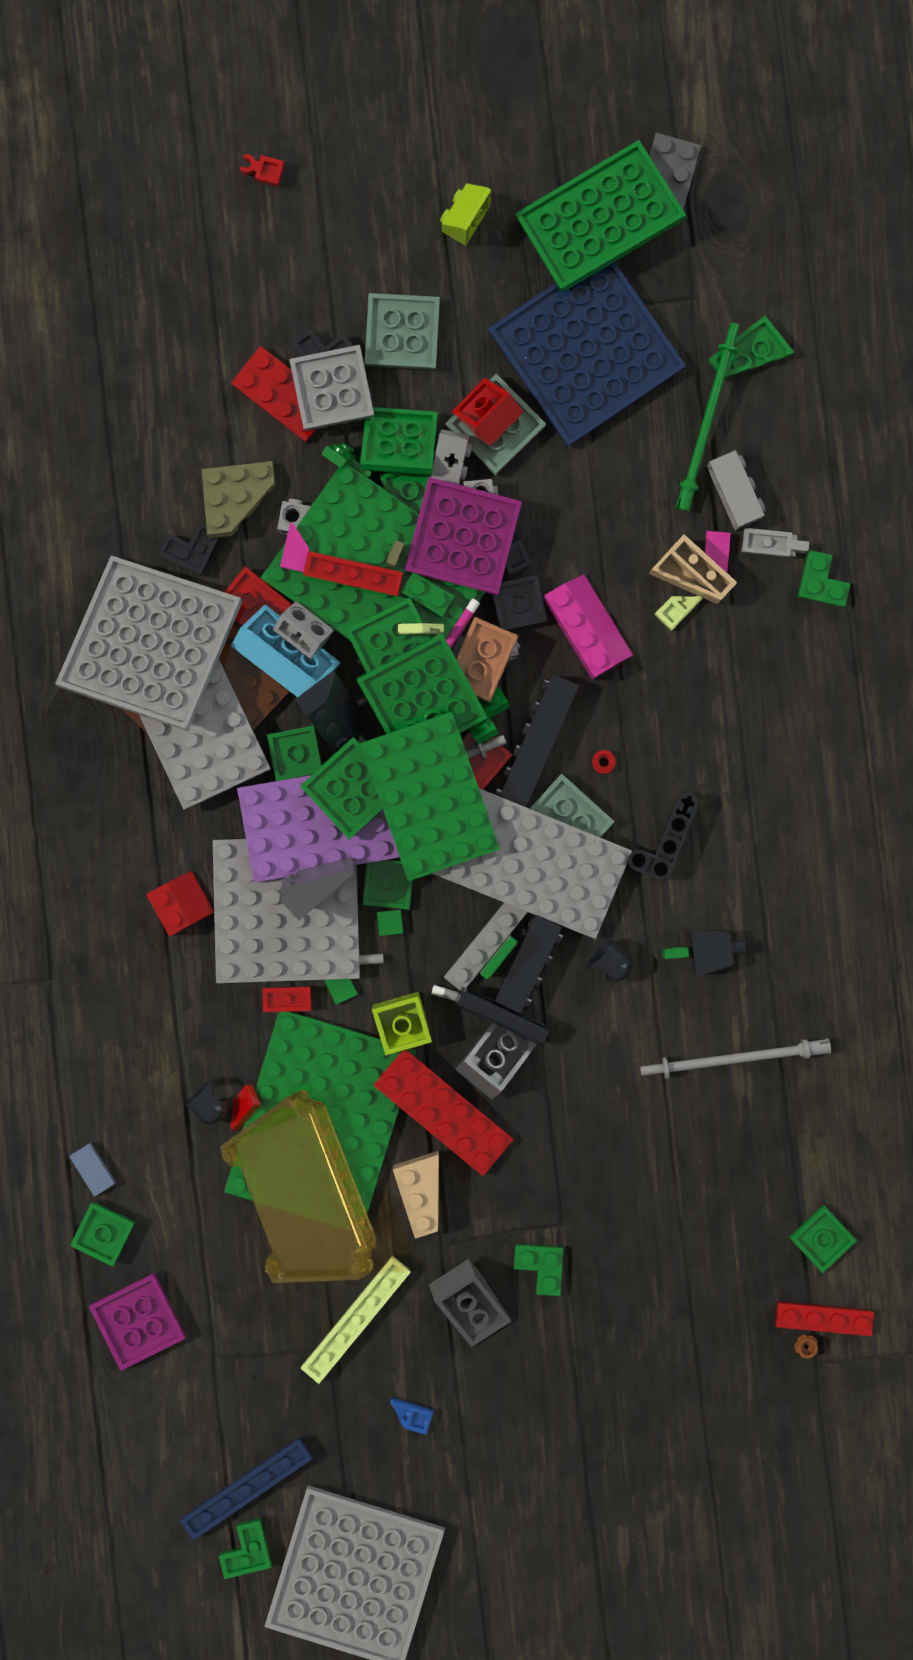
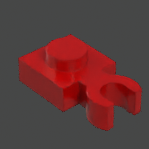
(266, 169)

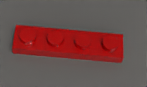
(353, 574)
(824, 1318)

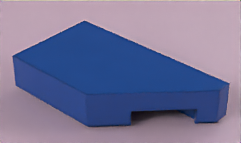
(412, 1416)

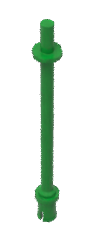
(689, 485)

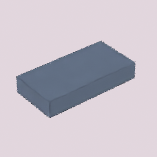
(92, 1169)

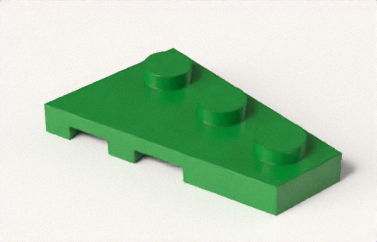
(757, 347)

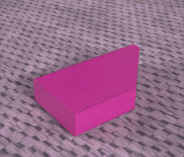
(717, 548)
(295, 551)

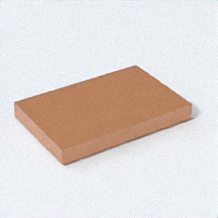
(485, 656)

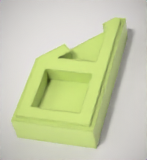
(676, 609)
(420, 628)

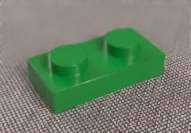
(427, 594)

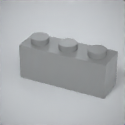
(736, 490)

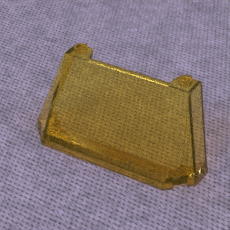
(303, 1193)

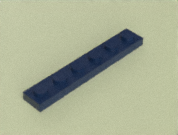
(246, 1488)

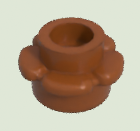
(806, 1352)

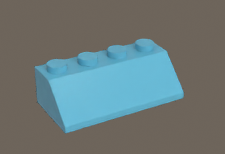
(279, 657)

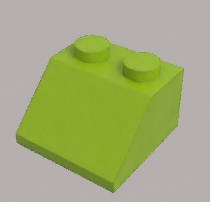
(466, 213)
(401, 1023)

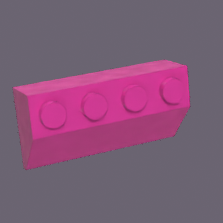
(587, 626)

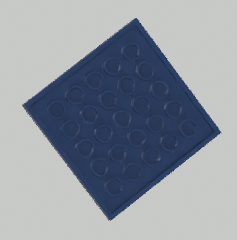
(586, 351)

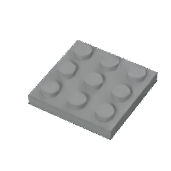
(331, 387)

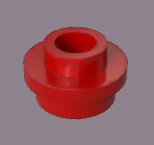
(611, 761)

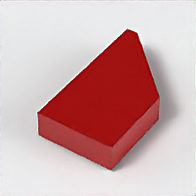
(244, 1106)

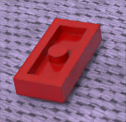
(286, 999)

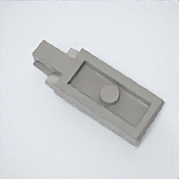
(772, 543)

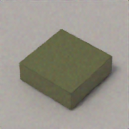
(395, 554)

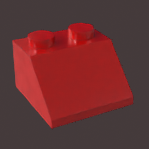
(488, 411)
(180, 903)

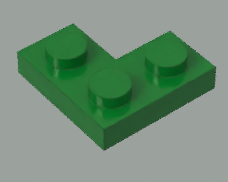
(343, 455)
(816, 585)
(486, 730)
(544, 1260)
(252, 1554)

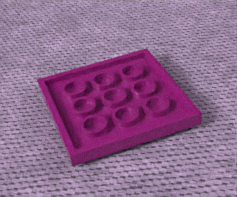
(463, 536)

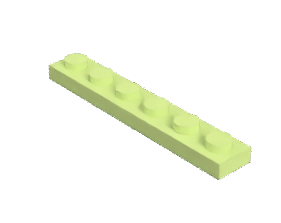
(355, 1319)

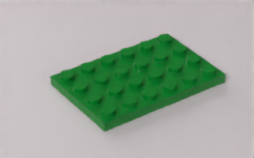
(600, 216)
(430, 796)

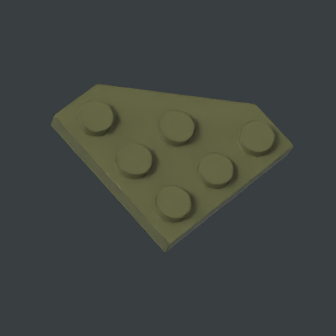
(234, 494)

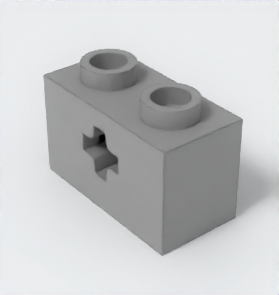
(453, 443)

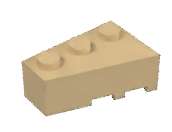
(693, 571)
(419, 1191)

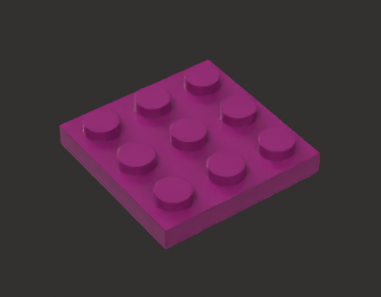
(137, 1321)

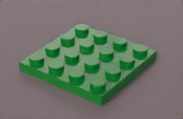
(421, 687)

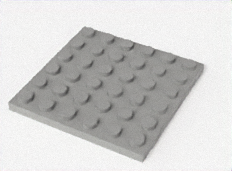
(149, 643)
(264, 940)
(354, 1576)

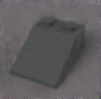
(312, 885)
(495, 1059)
(469, 1303)

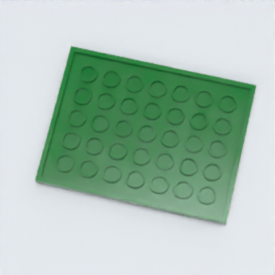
(358, 524)
(340, 1072)

